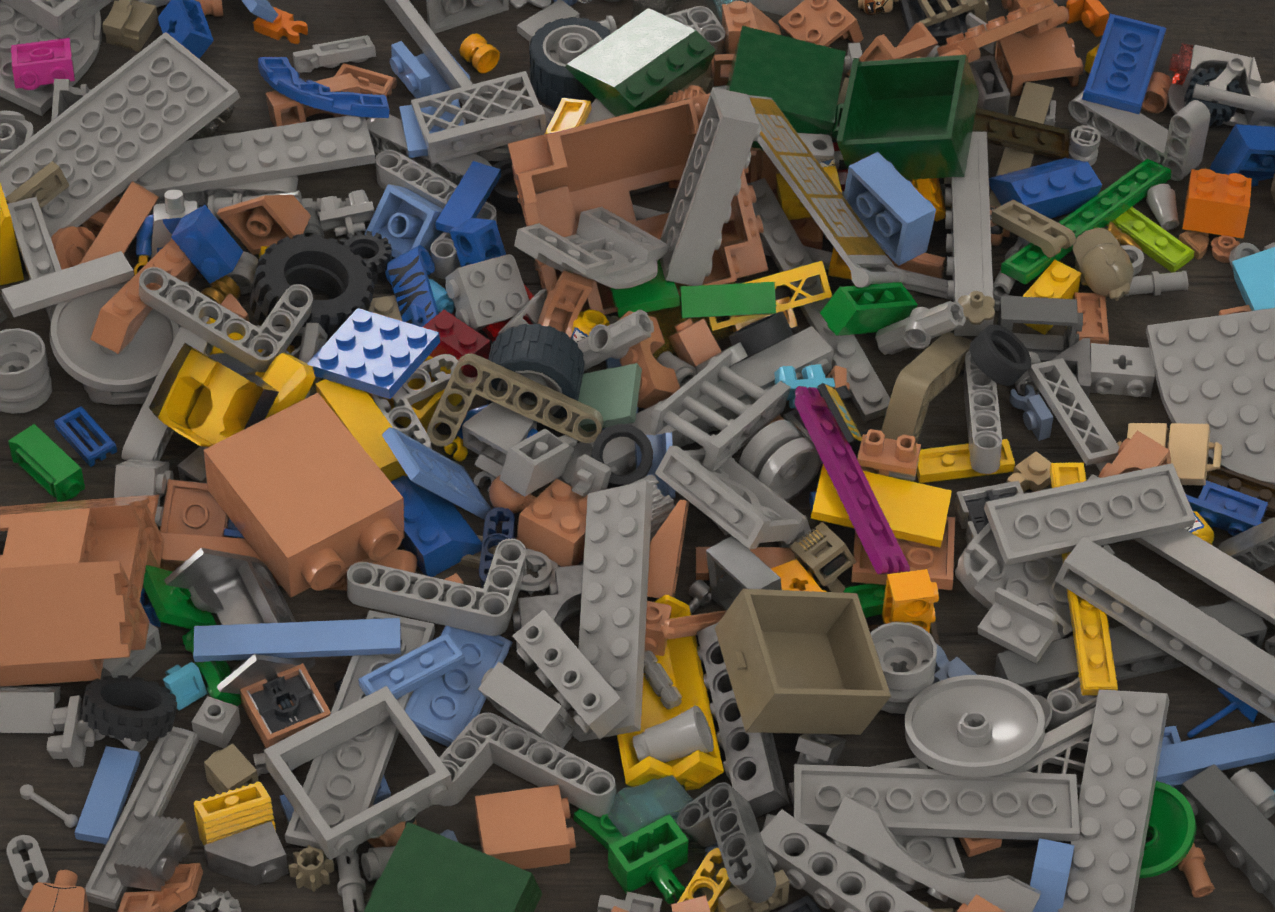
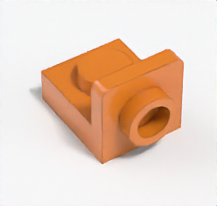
(1090, 12)

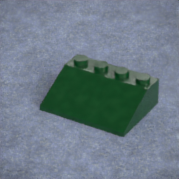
(642, 63)

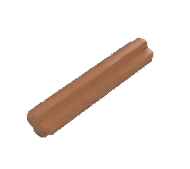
(689, 625)

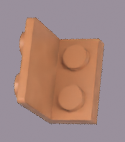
(821, 23)

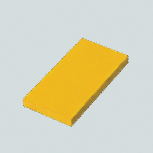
(911, 508)

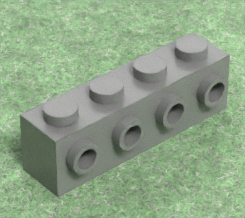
(572, 674)

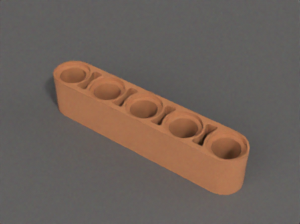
(123, 223)

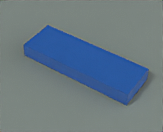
(468, 196)

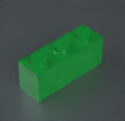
(867, 308)

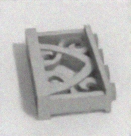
(731, 498)

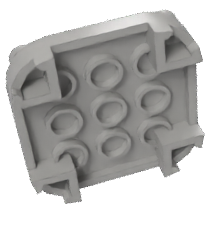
(984, 570)

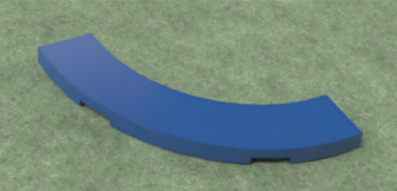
(286, 80)

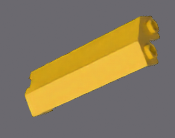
(686, 673)

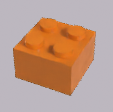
(1217, 203)

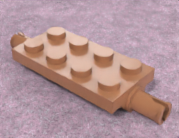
(1035, 21)

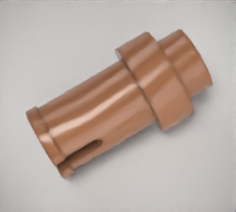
(1196, 872)

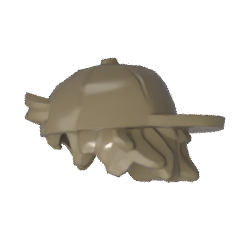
(1103, 263)

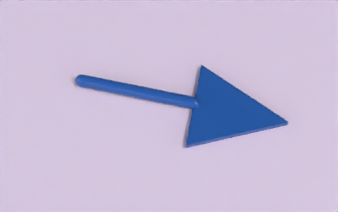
(1244, 708)

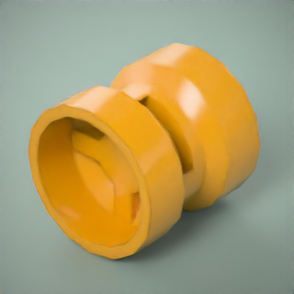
(482, 55)

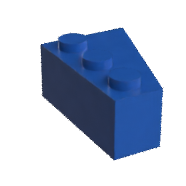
(1248, 152)

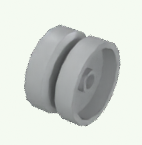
(781, 459)

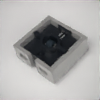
(970, 505)

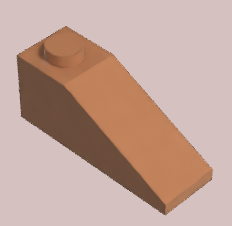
(666, 553)

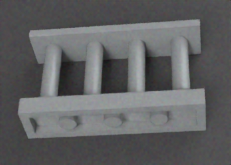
(733, 432)

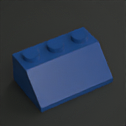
(1049, 187)
(434, 529)

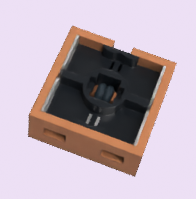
(283, 705)

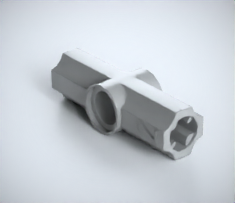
(920, 327)
(615, 339)

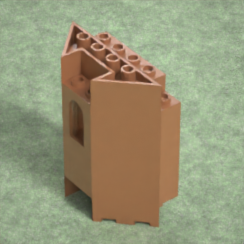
(605, 160)
(74, 586)

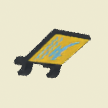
(834, 400)

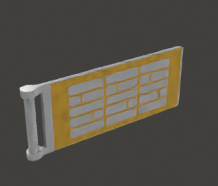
(822, 197)

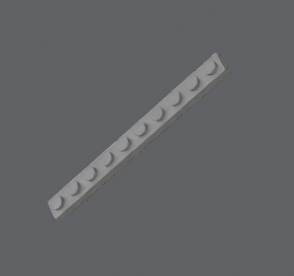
(789, 253)

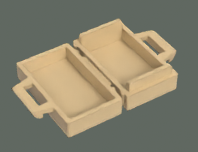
(1187, 445)

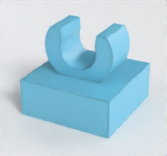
(185, 684)

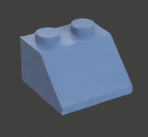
(405, 220)

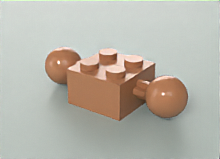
(549, 523)

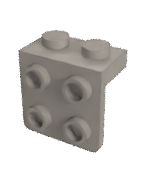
(487, 291)

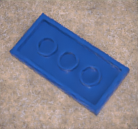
(1124, 64)

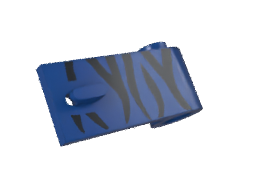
(412, 287)

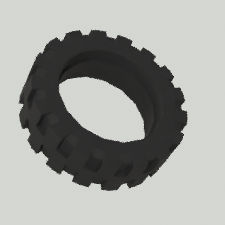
(101, 713)

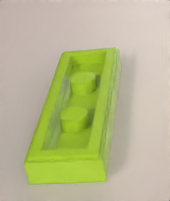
(1154, 240)

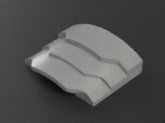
(601, 249)

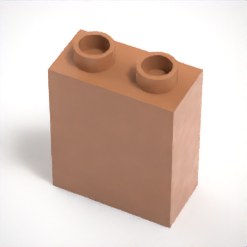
(305, 495)

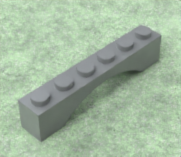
(864, 829)

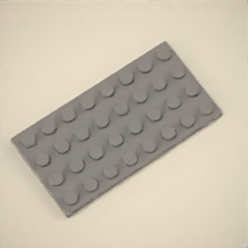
(120, 130)

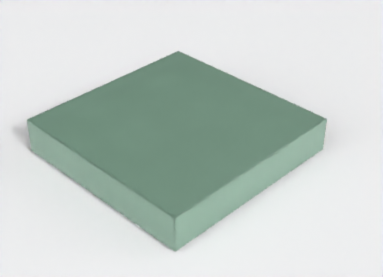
(612, 393)

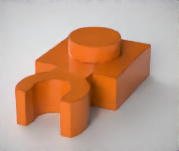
(282, 26)

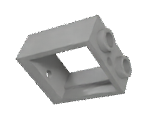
(527, 705)

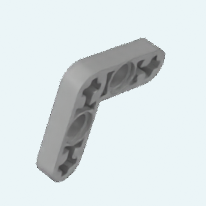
(406, 396)

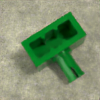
(649, 857)

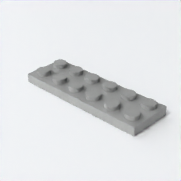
(1098, 509)

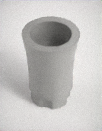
(675, 737)

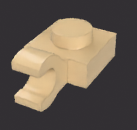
(1032, 473)

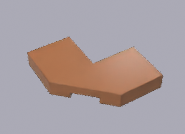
(174, 894)

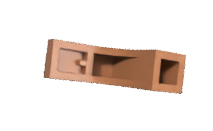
(565, 302)

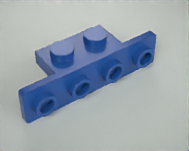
(1228, 508)

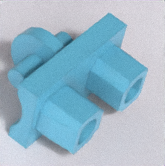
(812, 377)

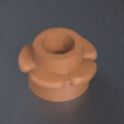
(1222, 247)

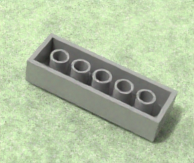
(708, 186)

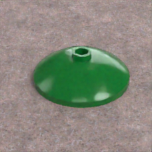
(1171, 830)

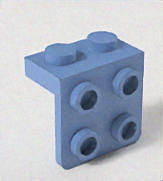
(417, 72)

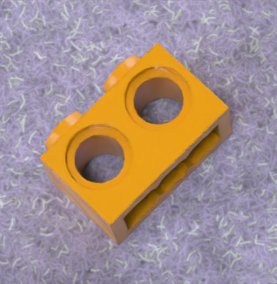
(910, 598)

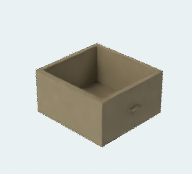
(801, 662)

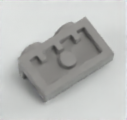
(1019, 625)

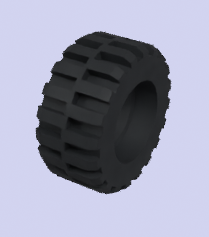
(318, 265)

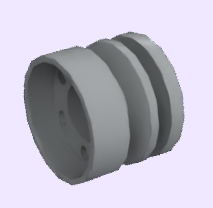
(23, 371)
(907, 661)

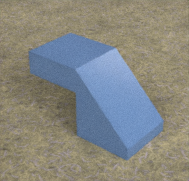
(1051, 874)

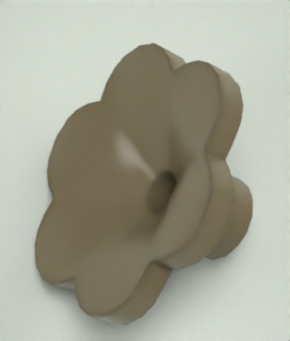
(977, 307)

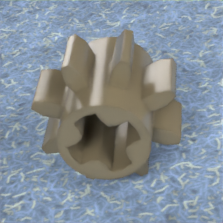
(311, 868)

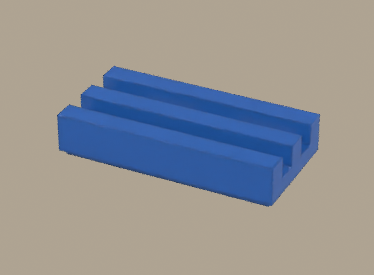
(73, 440)

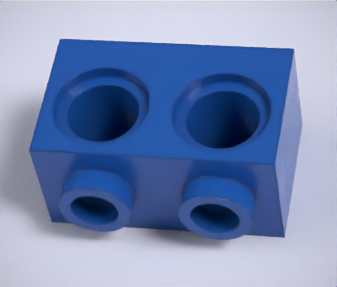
(477, 241)

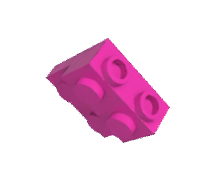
(41, 63)

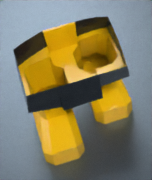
(220, 396)

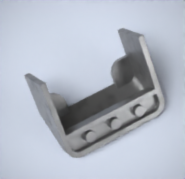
(239, 593)

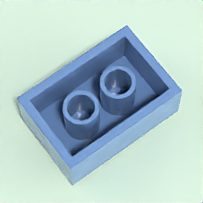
(890, 208)

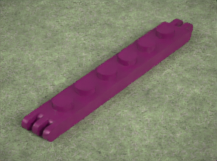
(850, 483)

